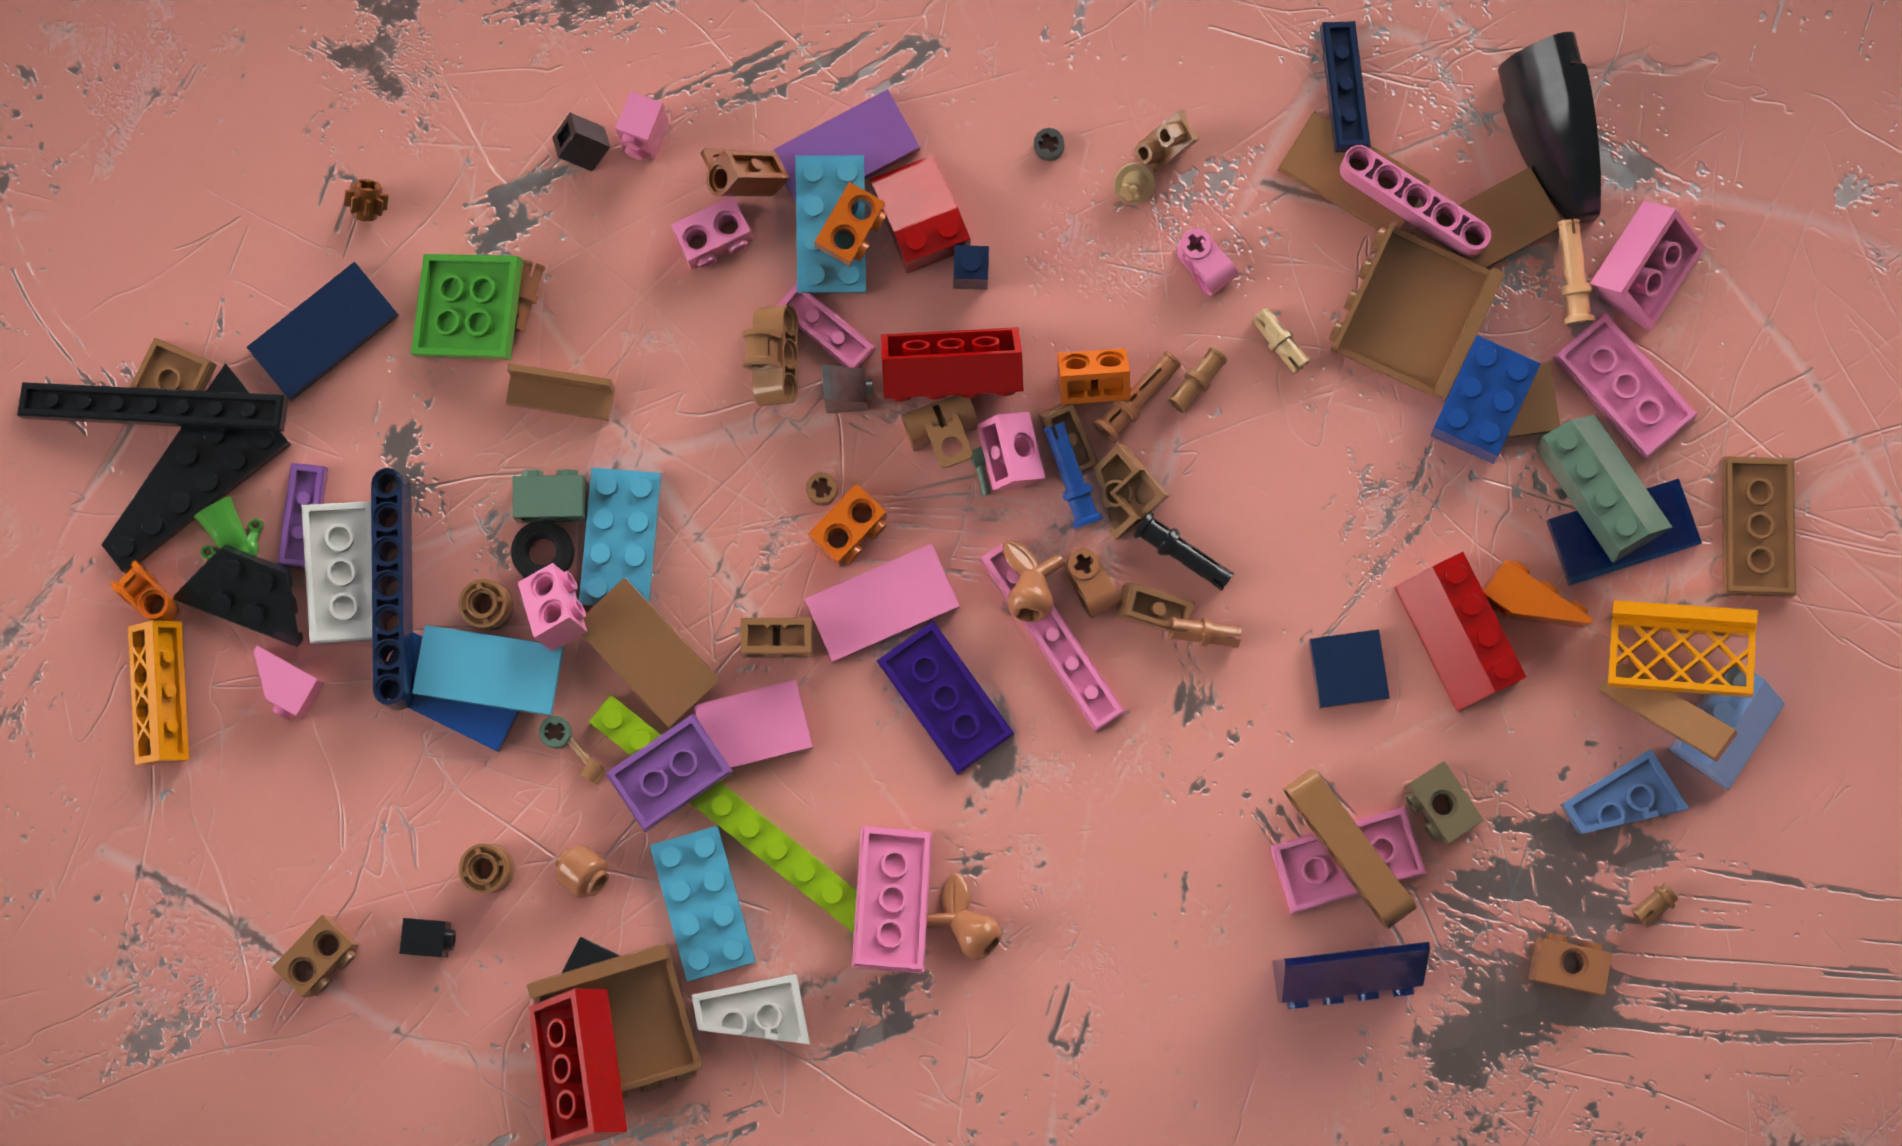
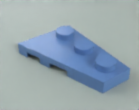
(1625, 796)

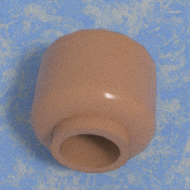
(581, 871)

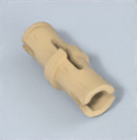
(1280, 340)

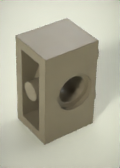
(1461, 812)

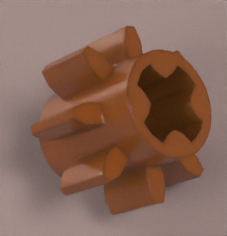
(366, 200)

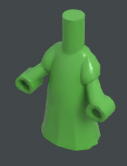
(225, 528)

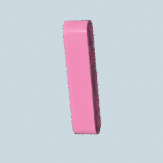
(1423, 217)

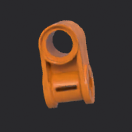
(141, 591)

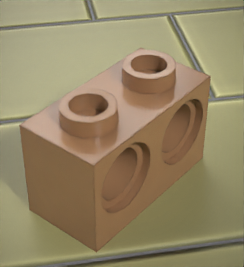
(777, 637)
(310, 948)

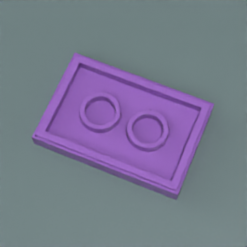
(669, 773)

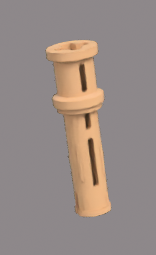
(1576, 289)

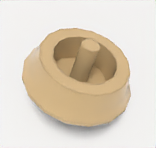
(1134, 183)

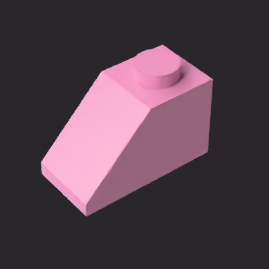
(286, 685)

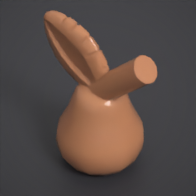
(1030, 597)
(975, 933)

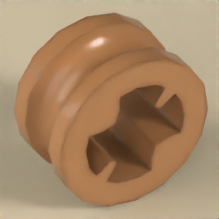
(831, 484)

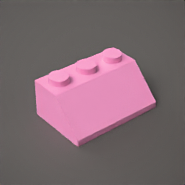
(1648, 263)

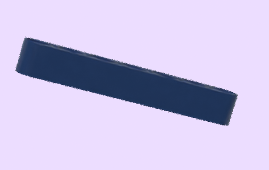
(384, 574)

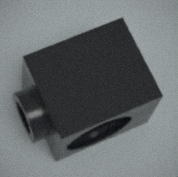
(427, 937)

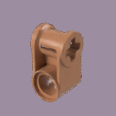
(1096, 587)

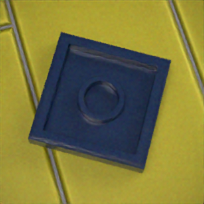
(1349, 669)

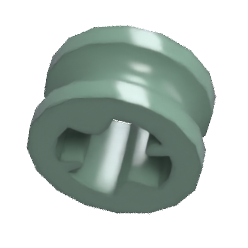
(556, 721)

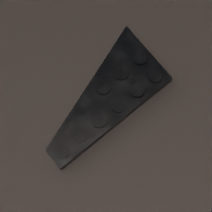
(190, 476)

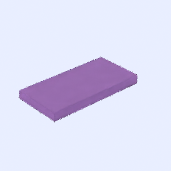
(868, 129)

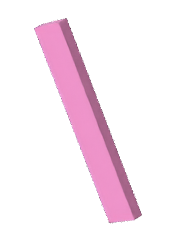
(1061, 651)

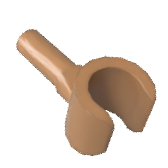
(593, 770)

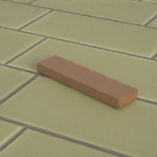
(1673, 715)

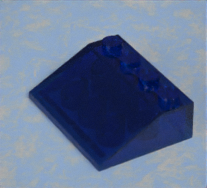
(1351, 973)

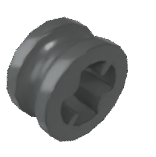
(1053, 135)

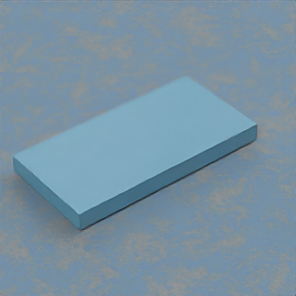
(487, 670)

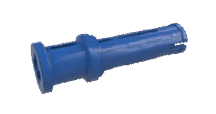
(1077, 492)

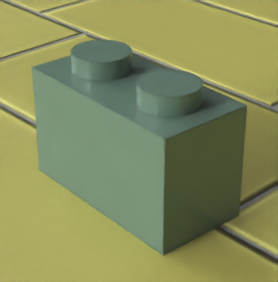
(549, 497)

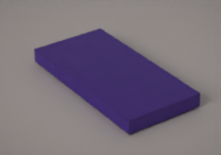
(945, 697)

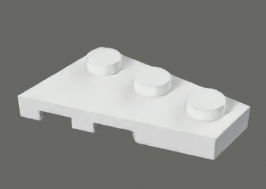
(755, 1009)

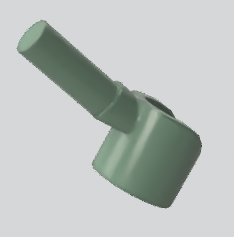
(978, 462)

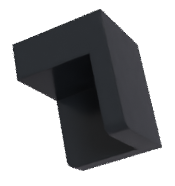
(581, 142)

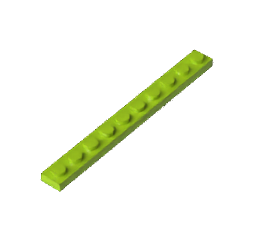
(742, 822)

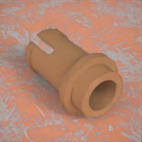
(1655, 904)

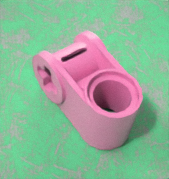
(1209, 265)

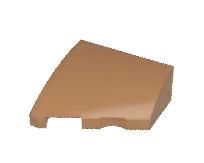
(1127, 489)

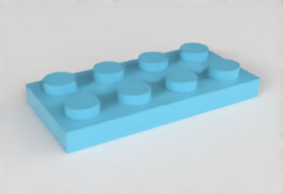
(818, 189)
(619, 532)
(702, 903)

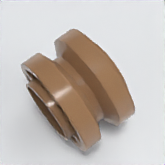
(501, 608)
(471, 864)

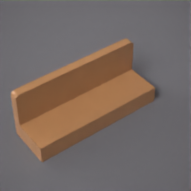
(560, 392)

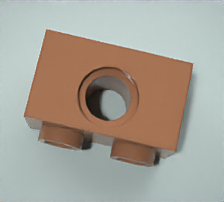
(1548, 966)

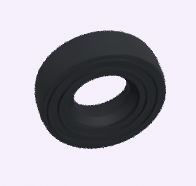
(541, 530)

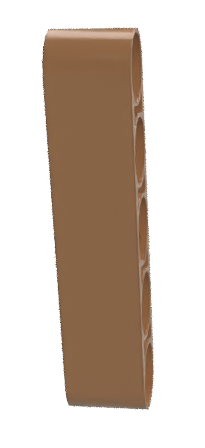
(1349, 848)

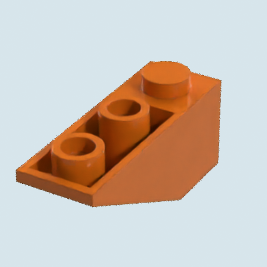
(1522, 597)

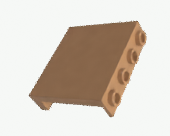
(1415, 312)
(646, 1014)

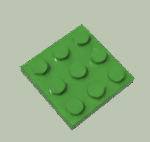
(467, 306)

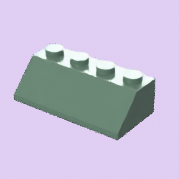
(1602, 486)

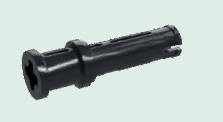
(1169, 542)

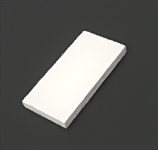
(338, 571)

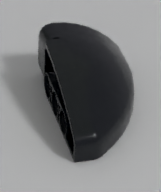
(1555, 122)

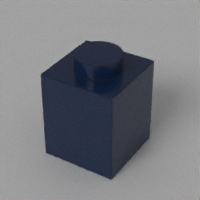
(971, 267)

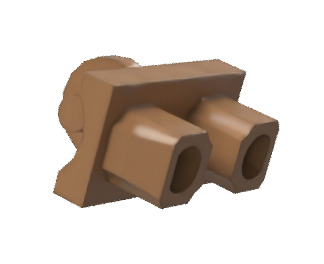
(1166, 142)

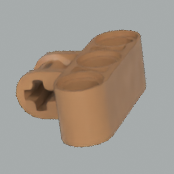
(773, 355)

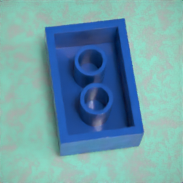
(1485, 399)

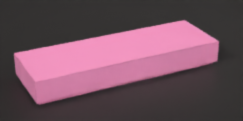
(828, 329)

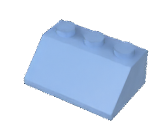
(1747, 715)

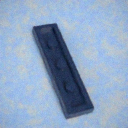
(1344, 85)

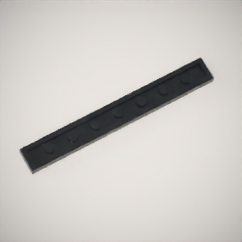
(153, 406)

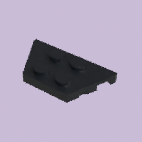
(246, 593)

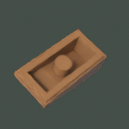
(1077, 435)
(1152, 606)

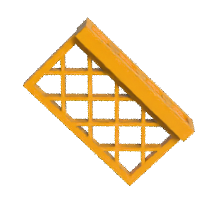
(1677, 620)

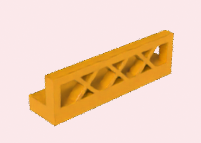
(162, 691)

